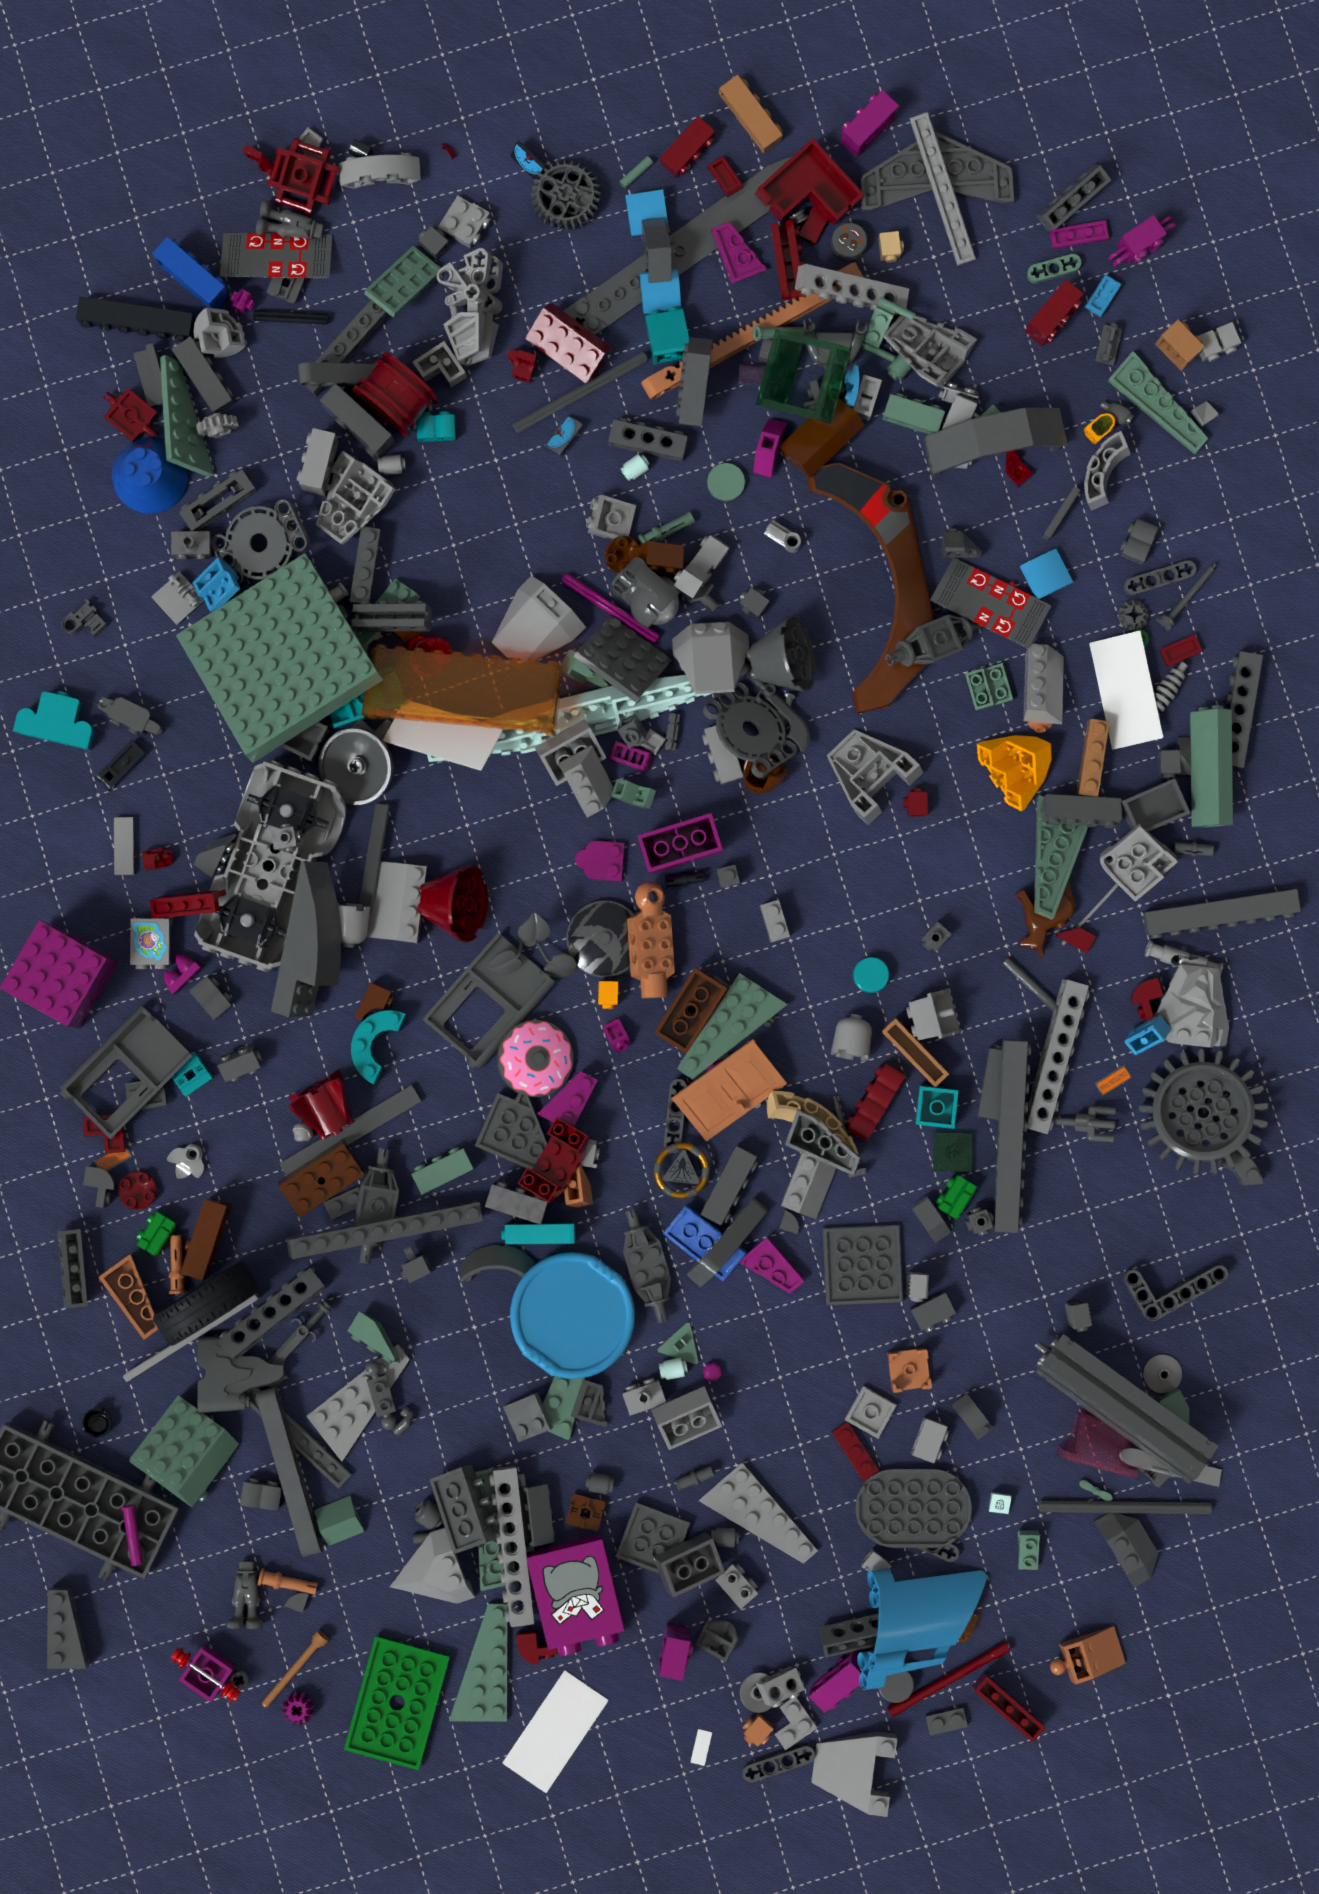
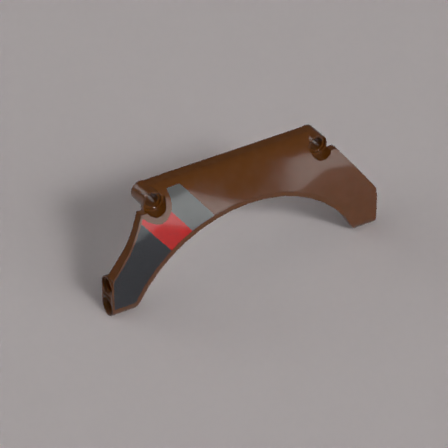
(898, 536)

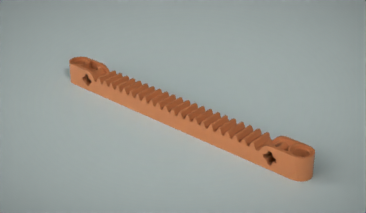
(658, 384)

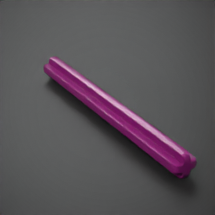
(609, 607)

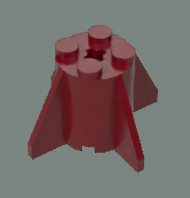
(323, 1106)

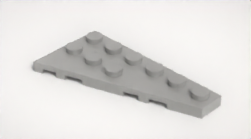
(351, 1408)
(750, 1505)

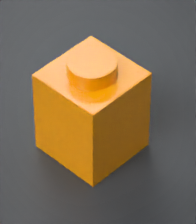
(608, 994)

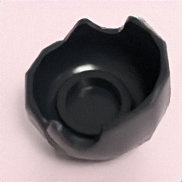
(96, 1422)

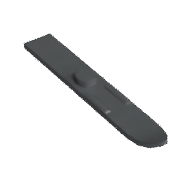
(374, 855)

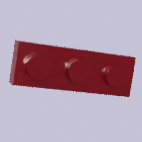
(855, 1451)

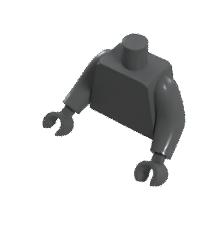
(821, 355)

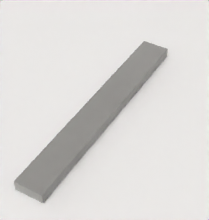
(942, 188)
(171, 1349)

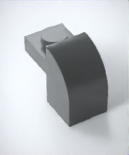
(102, 1179)
(972, 1416)

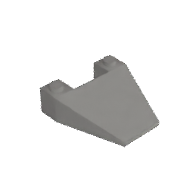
(865, 767)
(847, 1769)

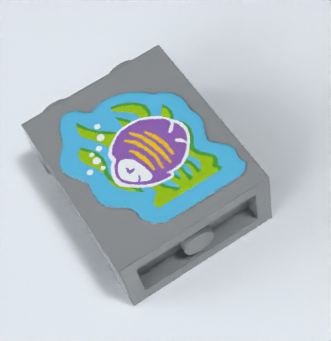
(150, 943)

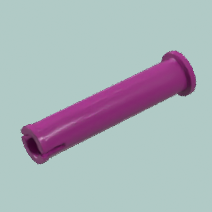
(132, 1534)

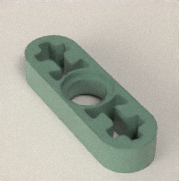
(1039, 267)

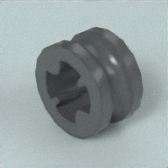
(798, 216)
(237, 1674)

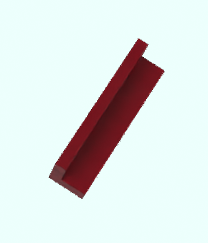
(186, 904)

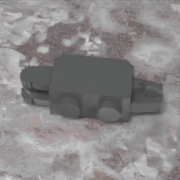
(131, 715)

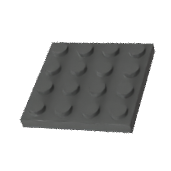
(623, 658)

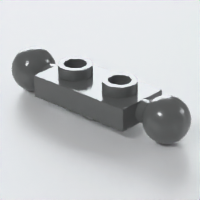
(380, 1395)

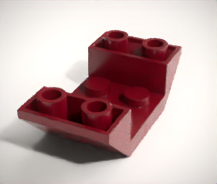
(557, 1162)

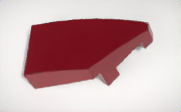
(264, 165)
(1016, 469)

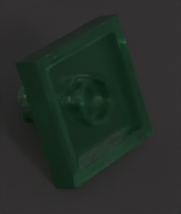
(952, 1152)

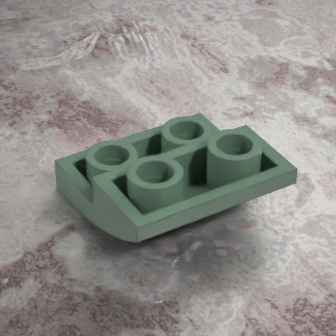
(989, 686)

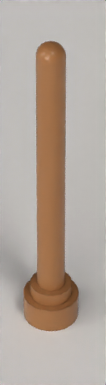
(319, 1640)

